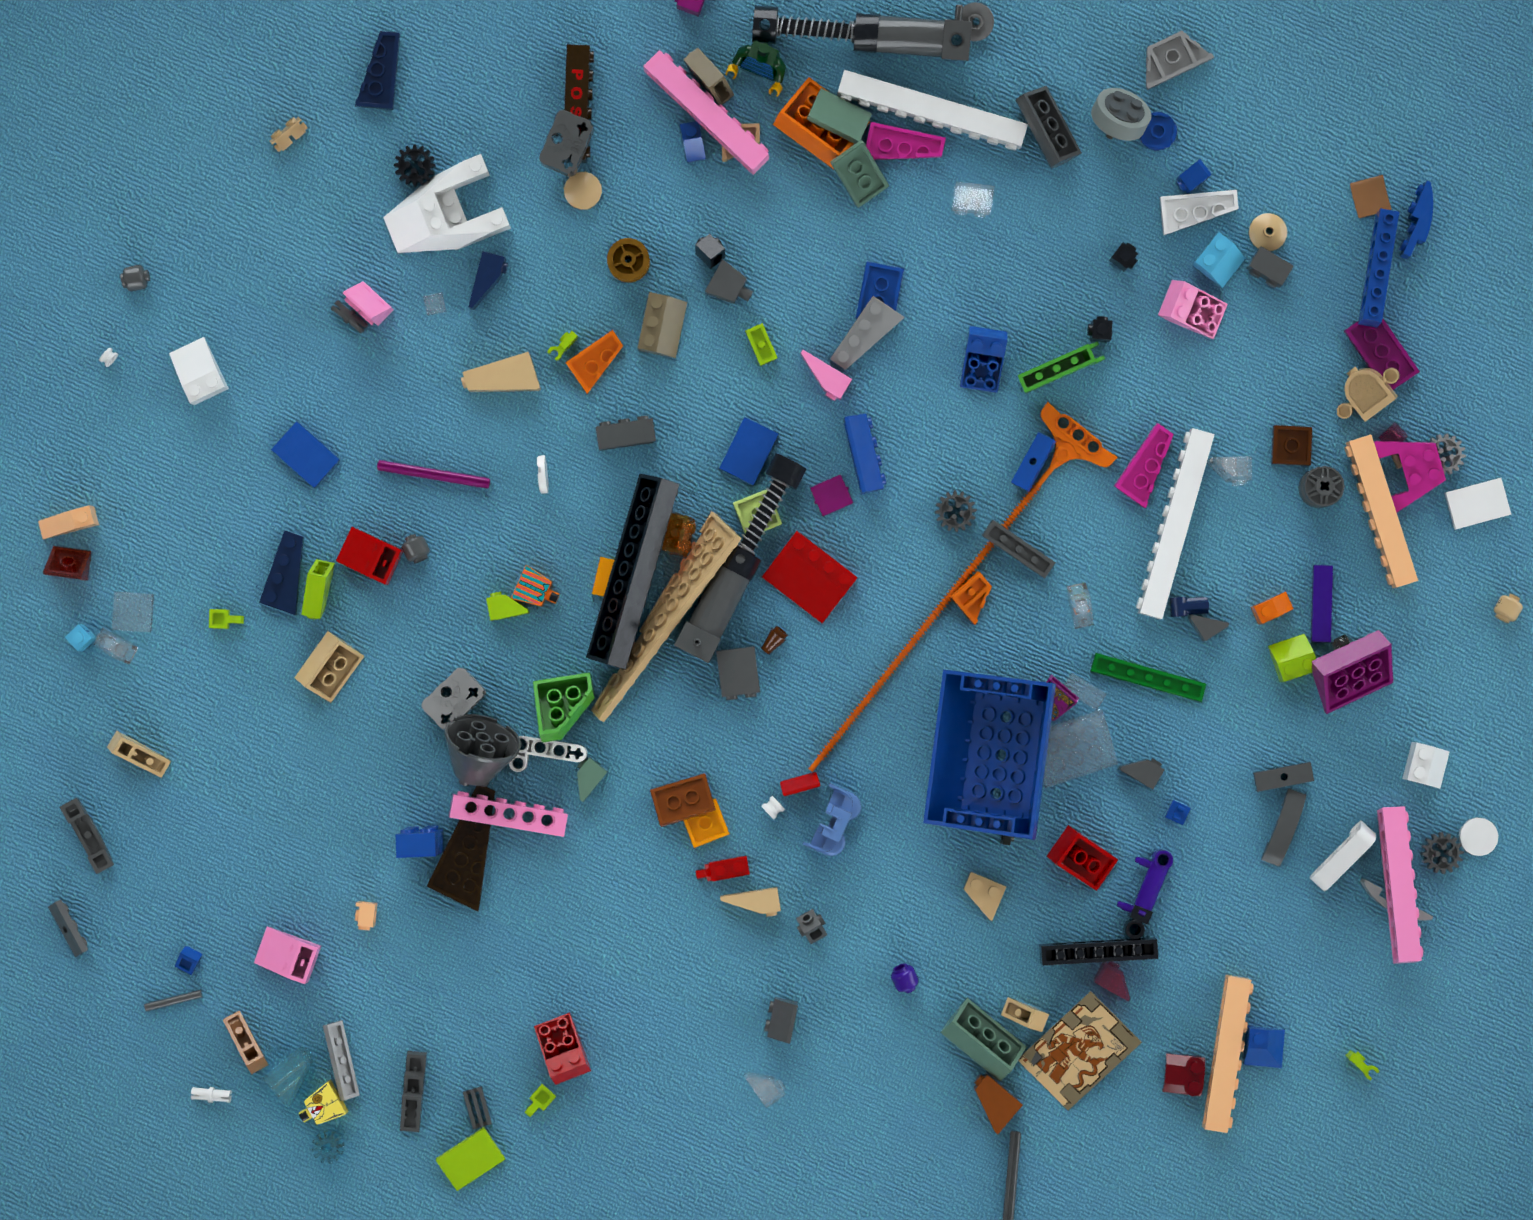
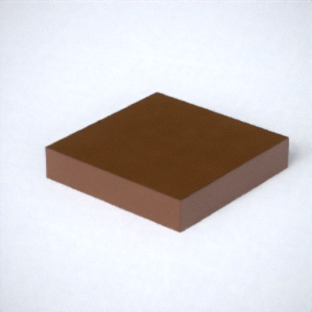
(1291, 445)

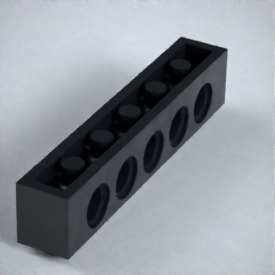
(1098, 951)

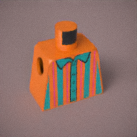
(534, 588)

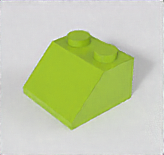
(1292, 657)

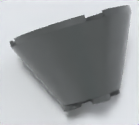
(479, 748)

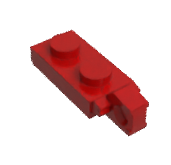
(724, 869)

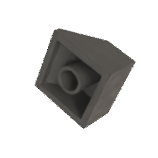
(782, 1019)

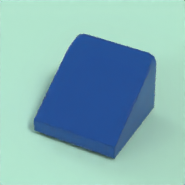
(188, 960)

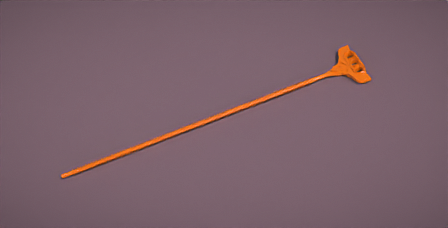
(1065, 449)

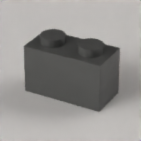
(1269, 267)

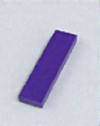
(1321, 603)

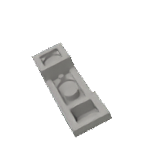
(1374, 891)

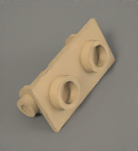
(292, 128)

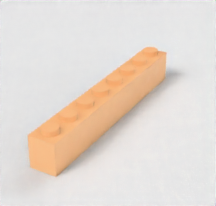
(1381, 511)
(1227, 1053)

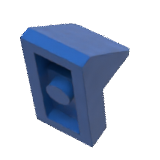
(692, 141)

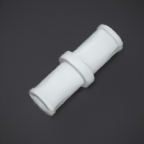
(211, 1094)

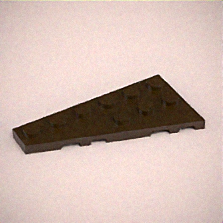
(464, 858)

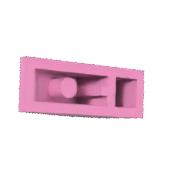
(829, 378)

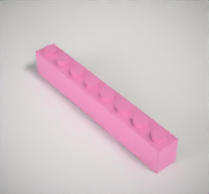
(707, 112)
(1399, 885)

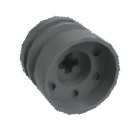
(1310, 487)

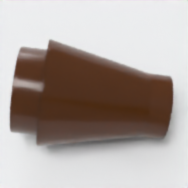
(774, 639)

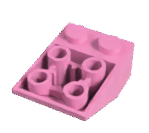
(367, 303)
(1192, 308)
(287, 955)

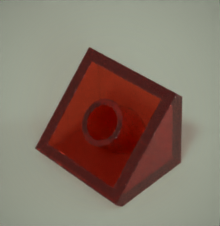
(68, 563)

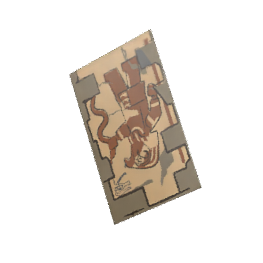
(1079, 1050)

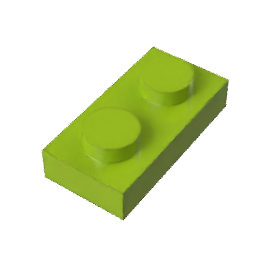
(761, 344)

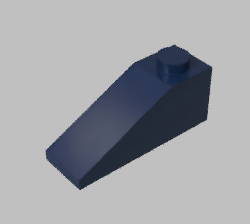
(488, 275)

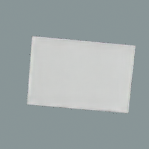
(1477, 503)

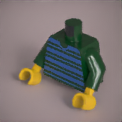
(762, 61)

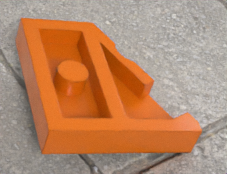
(972, 596)

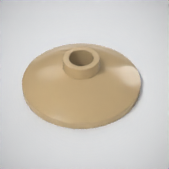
(1258, 233)

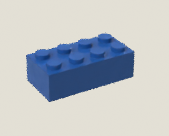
(419, 843)

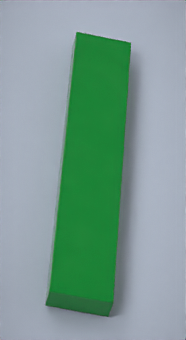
(1148, 677)

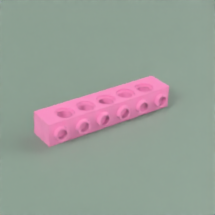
(556, 827)

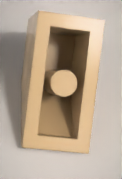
(1025, 1014)

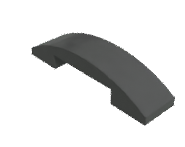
(1284, 828)
(88, 835)

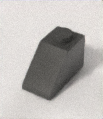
(1144, 771)

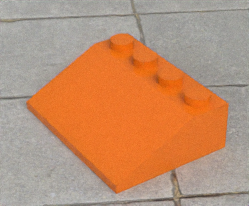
(812, 137)

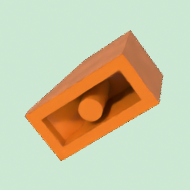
(1272, 608)

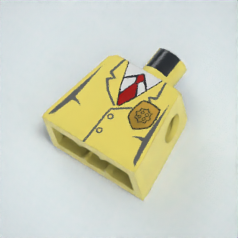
(323, 1105)

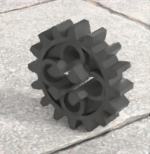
(945, 507)
(1441, 842)

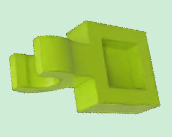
(566, 342)
(221, 619)
(1358, 1060)
(541, 1099)

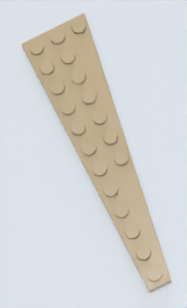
(676, 599)

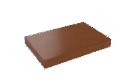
(682, 800)

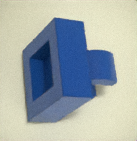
(1177, 812)

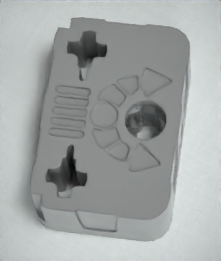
(458, 703)

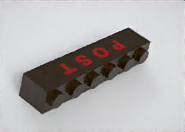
(578, 83)

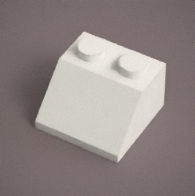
(1426, 765)

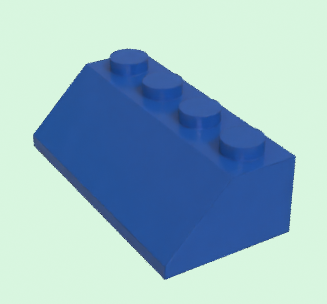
(863, 453)

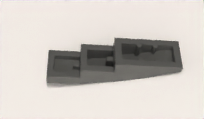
(413, 1091)

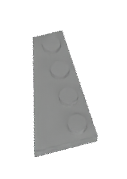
(867, 330)

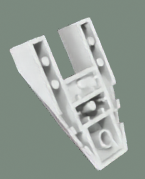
(434, 217)

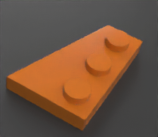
(594, 360)

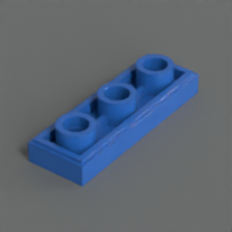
(1038, 451)

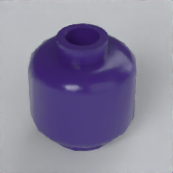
(904, 978)

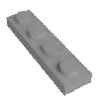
(341, 1060)

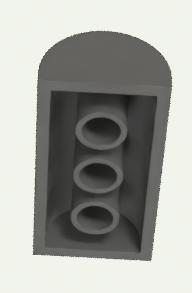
(1048, 126)

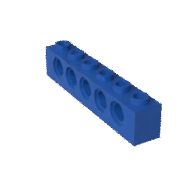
(1378, 268)

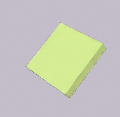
(747, 507)

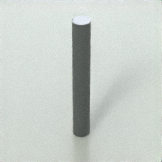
(173, 1000)

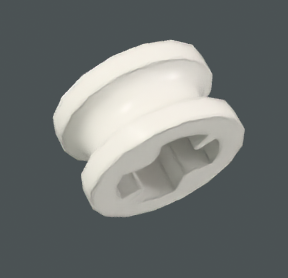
(108, 357)

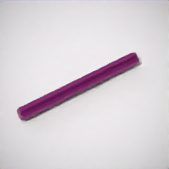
(433, 474)

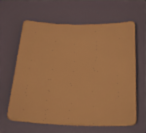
(1370, 196)

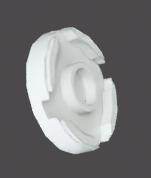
(542, 474)
(1478, 836)

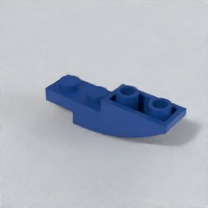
(1420, 212)

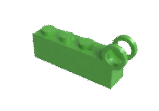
(1059, 368)

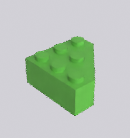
(561, 703)

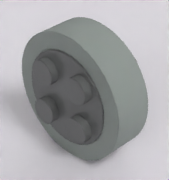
(1121, 114)

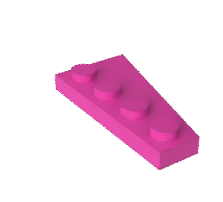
(898, 143)
(1140, 474)

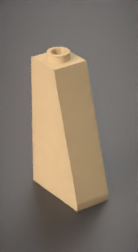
(505, 375)

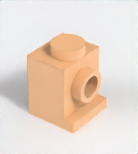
(366, 915)

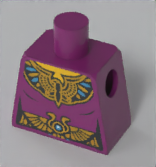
(1063, 699)

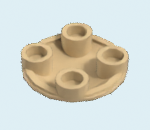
(583, 190)

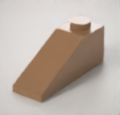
(245, 1042)

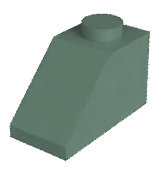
(589, 776)

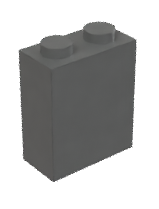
(738, 672)

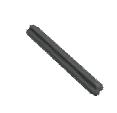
(1012, 1172)

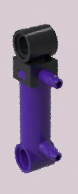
(1142, 908)

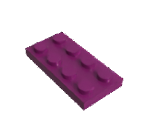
(1381, 350)

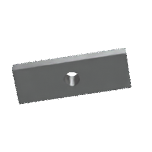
(1294, 775)
(68, 927)

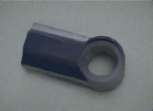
(1186, 606)

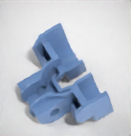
(842, 807)

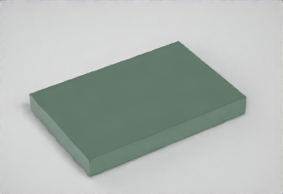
(839, 116)
(859, 173)

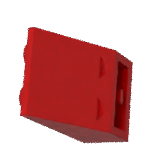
(369, 556)
(562, 1049)

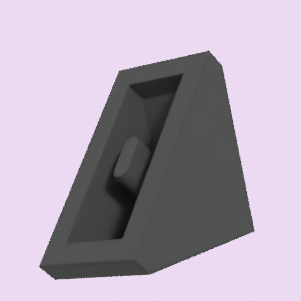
(1207, 627)

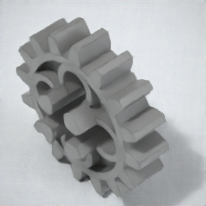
(1454, 460)

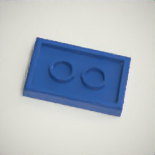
(881, 282)
(748, 451)
(305, 454)

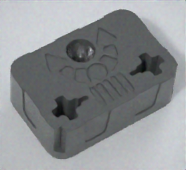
(572, 145)

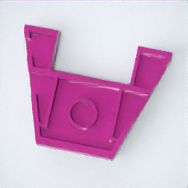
(1420, 466)

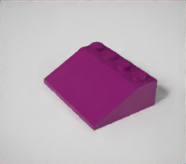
(1353, 671)

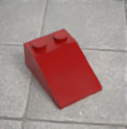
(1082, 858)

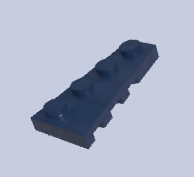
(380, 80)
(284, 577)

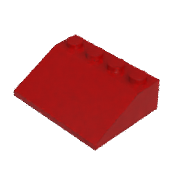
(809, 577)

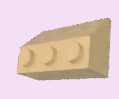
(329, 667)

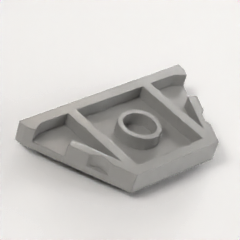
(1173, 57)

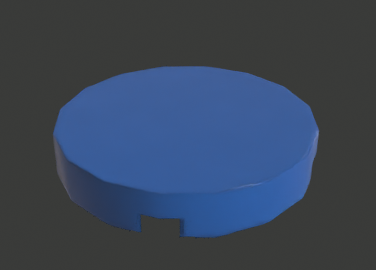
(1159, 132)

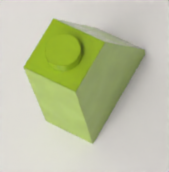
(317, 589)

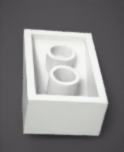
(198, 371)

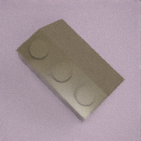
(662, 325)

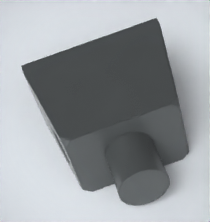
(728, 284)

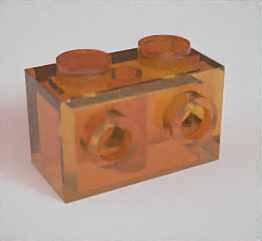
(678, 535)

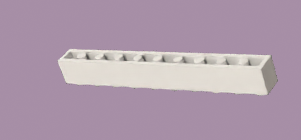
(932, 109)
(1176, 523)

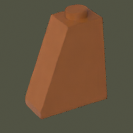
(996, 1101)

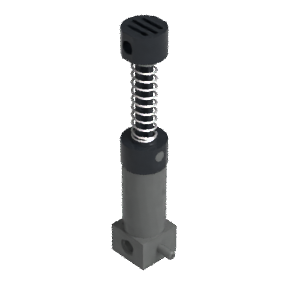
(875, 32)
(724, 591)

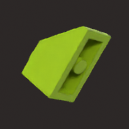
(504, 607)

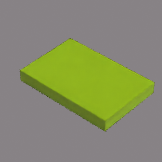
(470, 1158)

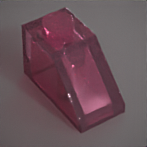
(1112, 979)

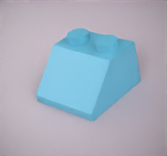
(1219, 260)

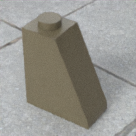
(709, 76)

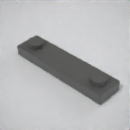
(1018, 549)

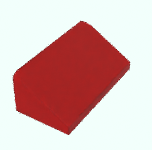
(800, 784)

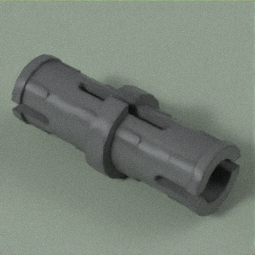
(349, 316)

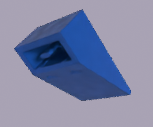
(983, 359)

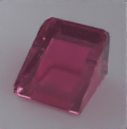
(1393, 433)

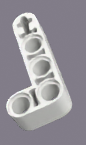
(549, 751)
(1357, 843)

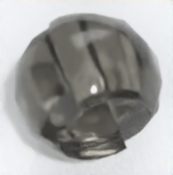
(1340, 642)

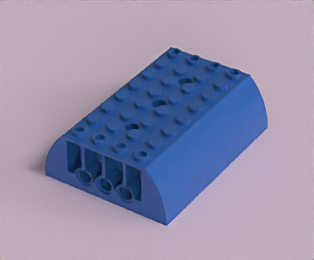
(967, 749)

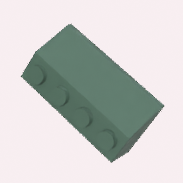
(983, 1039)

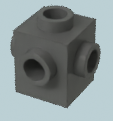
(811, 926)

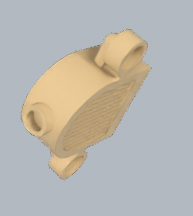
(1368, 392)

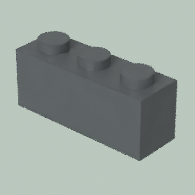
(625, 433)

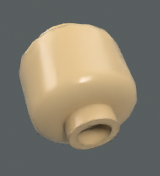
(1508, 608)

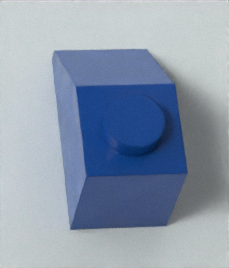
(1193, 177)

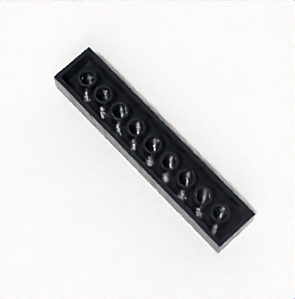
(632, 570)

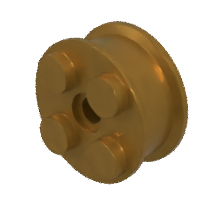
(625, 249)

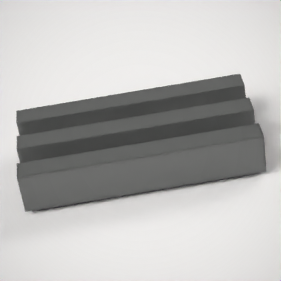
(470, 1110)

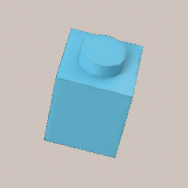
(80, 637)

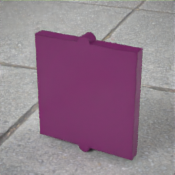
(831, 495)

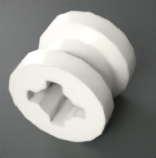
(773, 807)

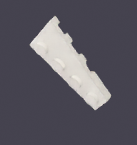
(1190, 209)

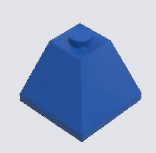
(1264, 1047)

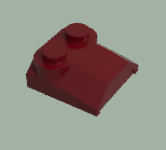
(1184, 1074)

